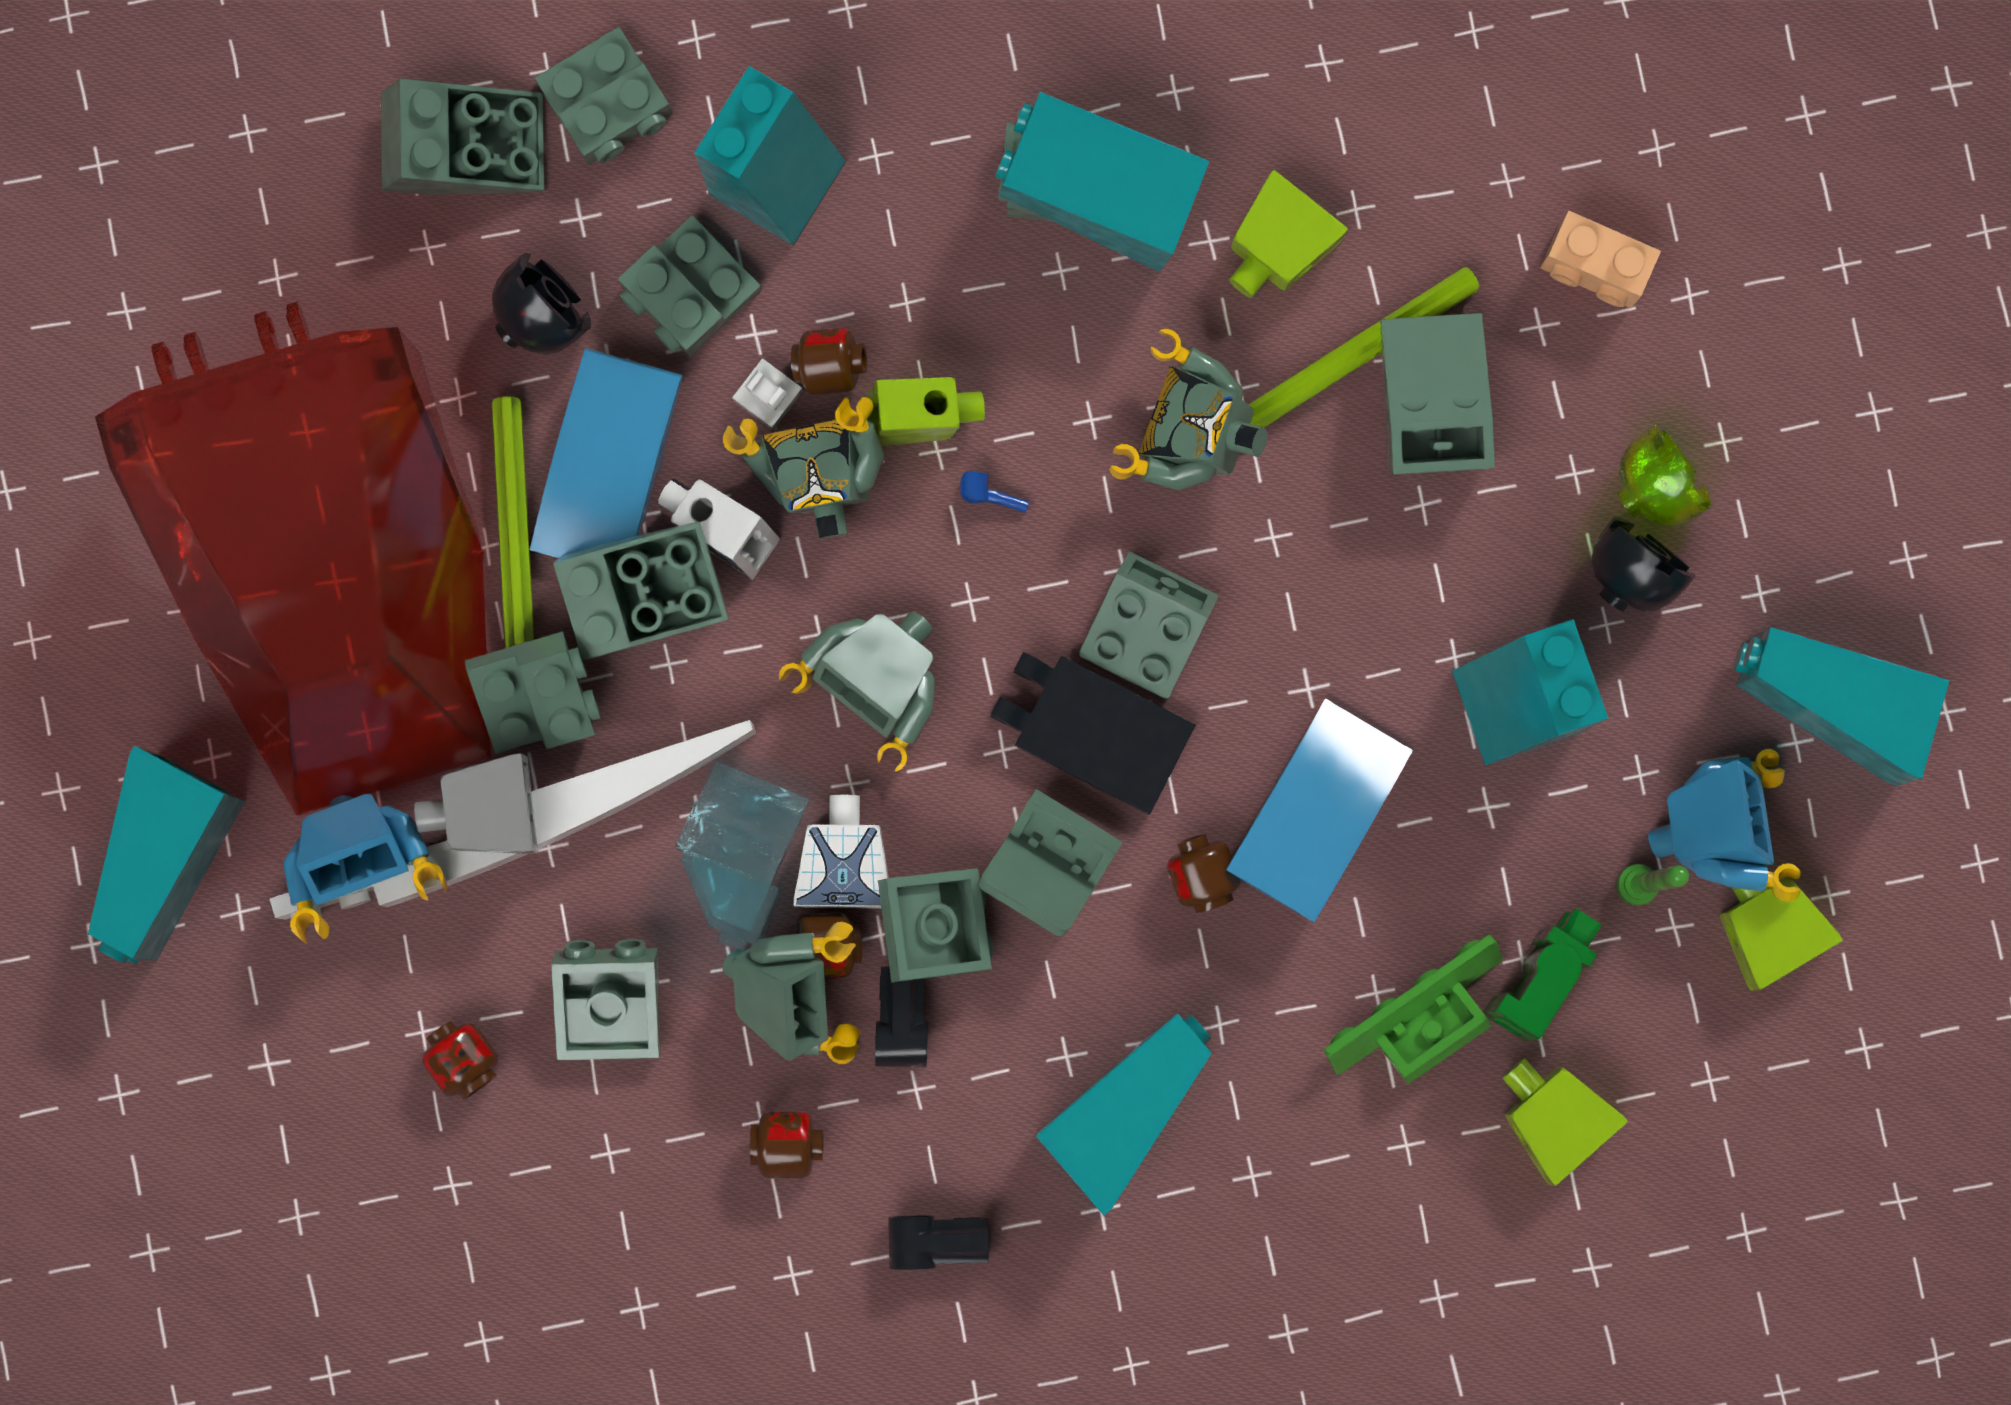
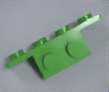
(1424, 1021)

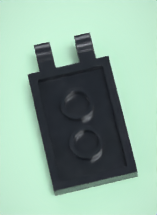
(1097, 731)

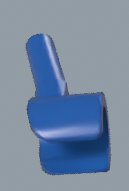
(975, 490)

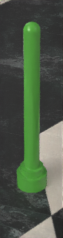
(1640, 884)

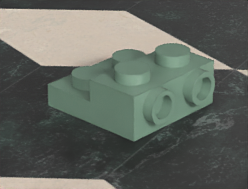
(605, 97)
(687, 287)
(533, 694)
(935, 925)
(606, 1001)

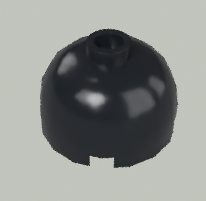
(537, 308)
(1637, 569)

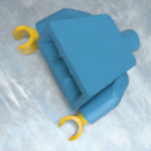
(1723, 825)
(349, 850)

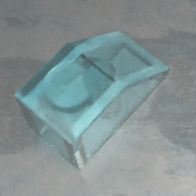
(731, 902)

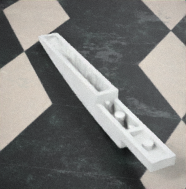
(558, 813)

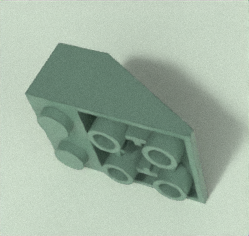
(460, 139)
(1436, 394)
(640, 589)

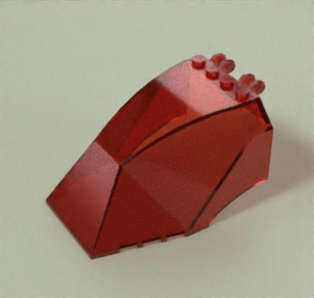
(316, 551)

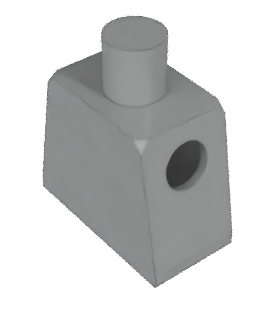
(484, 808)

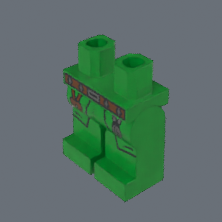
(1546, 977)

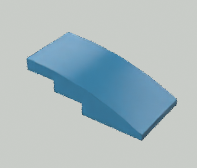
(606, 454)
(1319, 811)

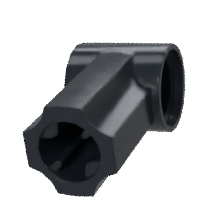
(901, 1032)
(927, 1241)

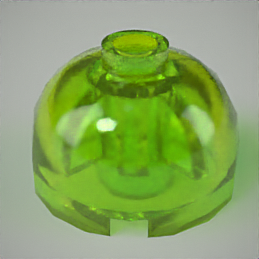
(1660, 481)

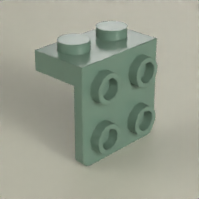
(1049, 864)

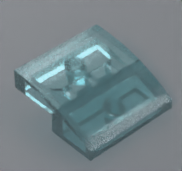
(742, 824)

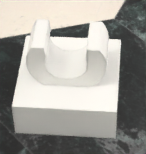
(767, 394)

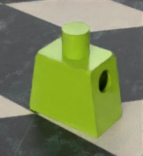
(1282, 237)
(902, 415)
(1774, 934)
(1558, 1119)

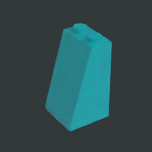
(768, 157)
(1101, 179)
(1530, 693)
(1849, 700)
(157, 854)
(1121, 1115)

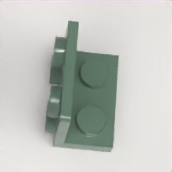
(1148, 625)

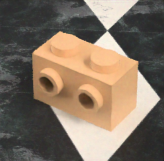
(1600, 260)

